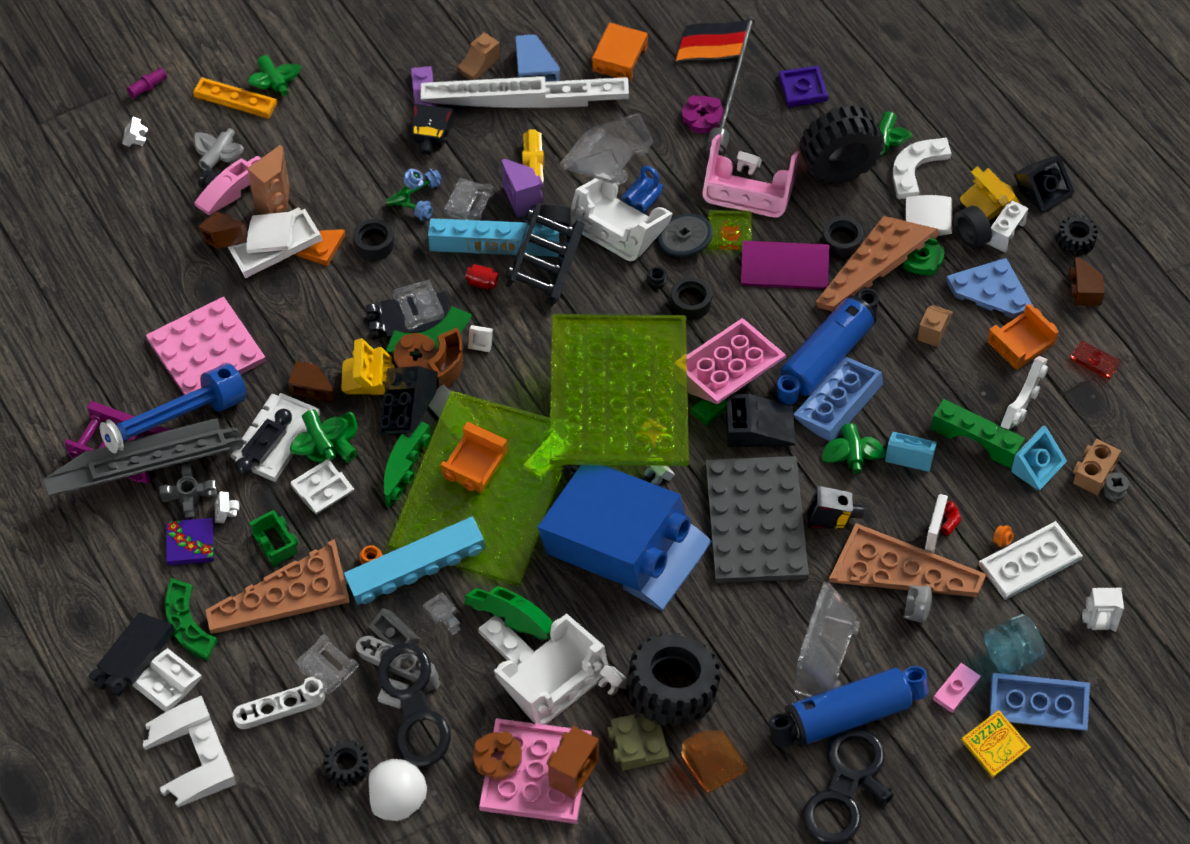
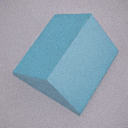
(910, 451)
(1038, 459)

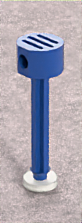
(219, 387)

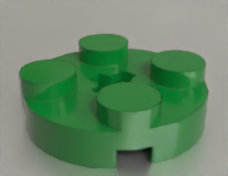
(925, 265)

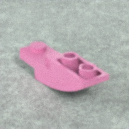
(225, 187)

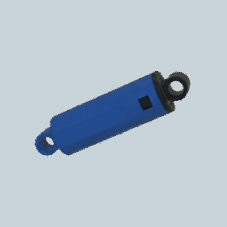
(827, 346)
(848, 706)

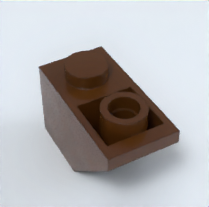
(223, 231)
(1087, 283)

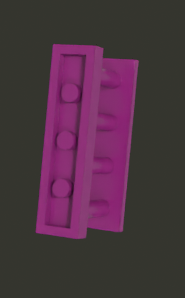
(100, 413)

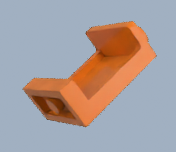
(619, 51)
(1023, 337)
(475, 458)

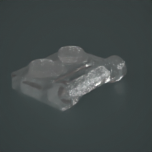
(464, 196)
(425, 302)
(317, 666)

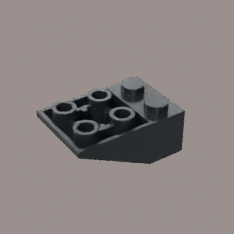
(406, 398)
(758, 422)

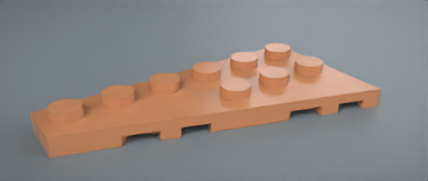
(877, 256)
(890, 563)
(292, 590)

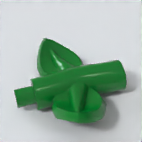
(273, 77)
(891, 135)
(318, 435)
(342, 446)
(852, 449)

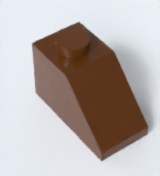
(310, 383)

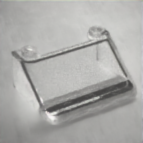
(608, 148)
(825, 643)

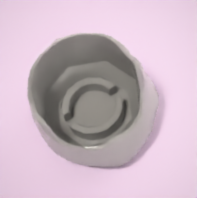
(918, 603)

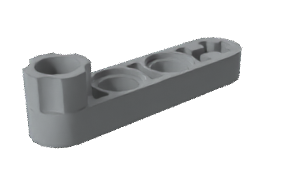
(381, 648)

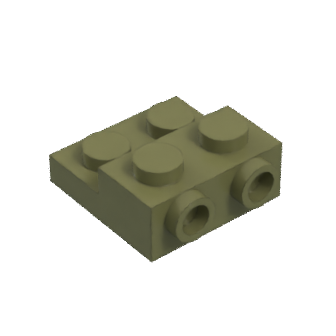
(637, 742)

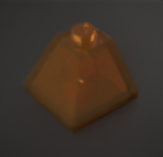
(712, 758)

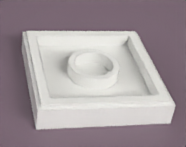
(936, 523)

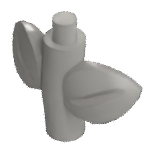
(216, 149)

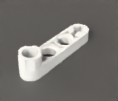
(277, 701)

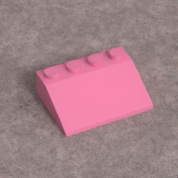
(730, 362)

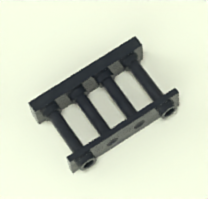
(565, 251)

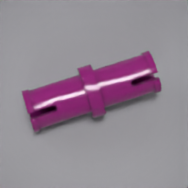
(146, 82)

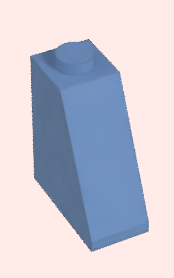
(535, 60)

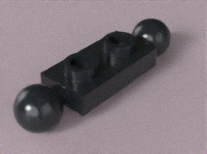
(263, 442)

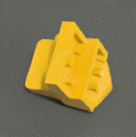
(988, 193)
(366, 370)

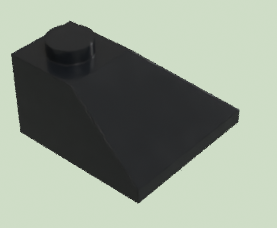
(1045, 182)

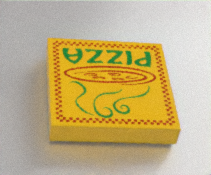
(995, 743)

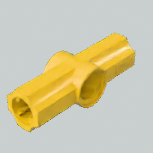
(533, 153)

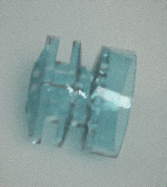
(1014, 644)

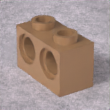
(1097, 467)

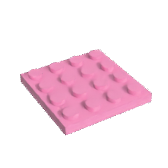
(204, 342)
(528, 789)

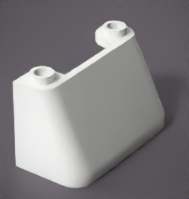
(615, 222)
(555, 672)

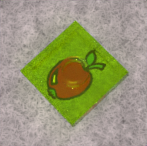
(730, 229)

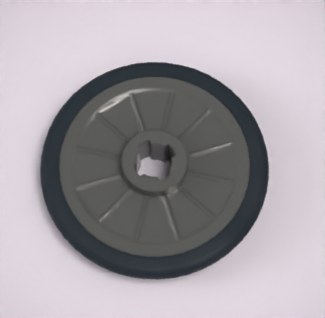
(686, 235)

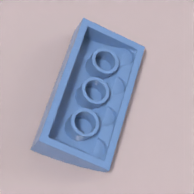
(839, 398)
(680, 562)
(1040, 701)

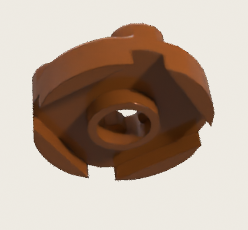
(413, 342)
(497, 742)

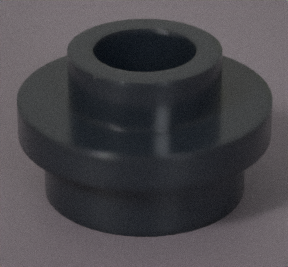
(657, 272)

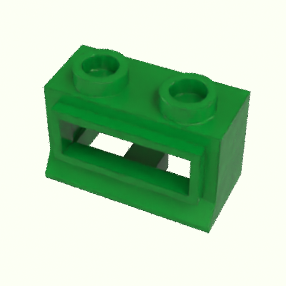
(266, 523)

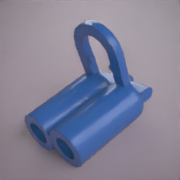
(643, 190)

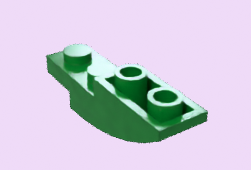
(400, 464)
(519, 612)

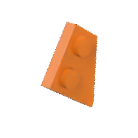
(324, 250)

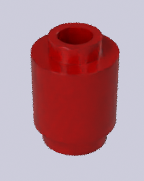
(482, 277)

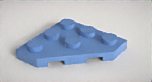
(991, 288)

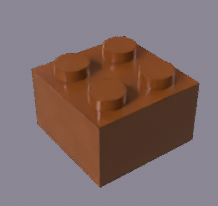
(573, 761)

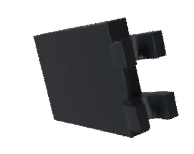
(393, 317)
(132, 653)

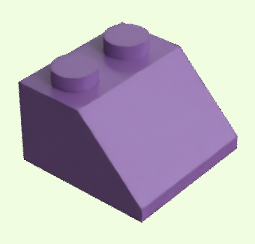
(521, 186)

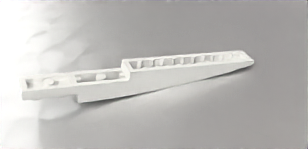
(524, 92)

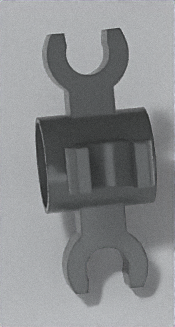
(190, 498)

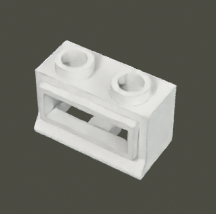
(1004, 226)
(1103, 609)

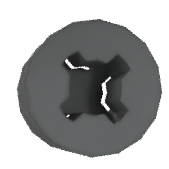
(1118, 492)

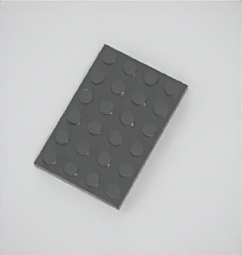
(756, 519)

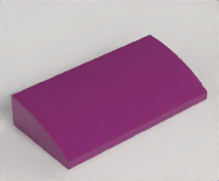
(785, 265)

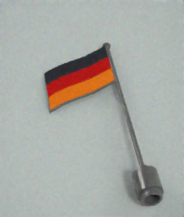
(716, 42)

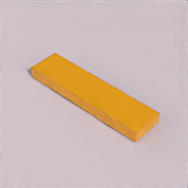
(235, 98)

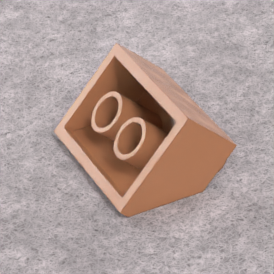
(270, 183)

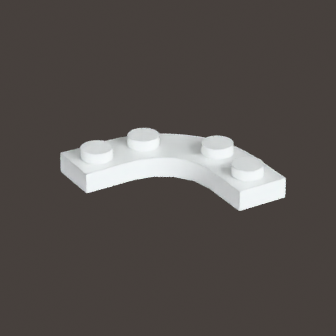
(913, 157)
(1017, 411)

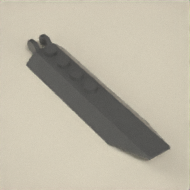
(143, 456)

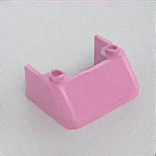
(747, 194)

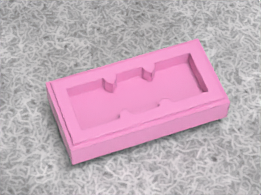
(956, 688)

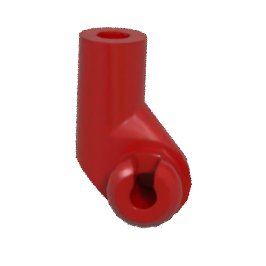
(952, 517)

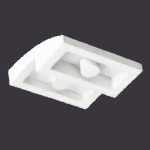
(930, 211)
(270, 232)
(321, 486)
(167, 680)

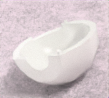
(396, 789)

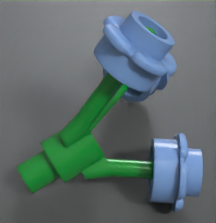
(413, 180)

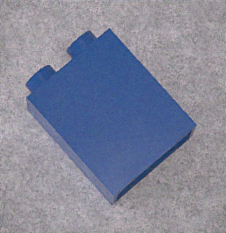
(614, 525)

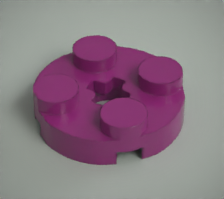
(705, 104)

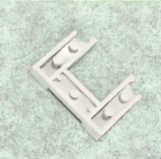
(215, 770)

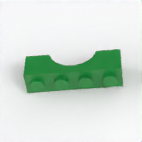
(955, 421)

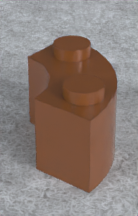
(449, 358)

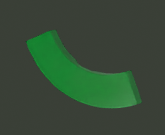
(454, 319)
(178, 613)

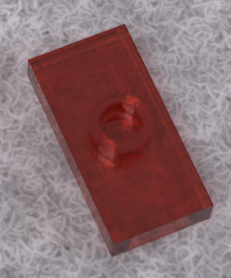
(1095, 360)

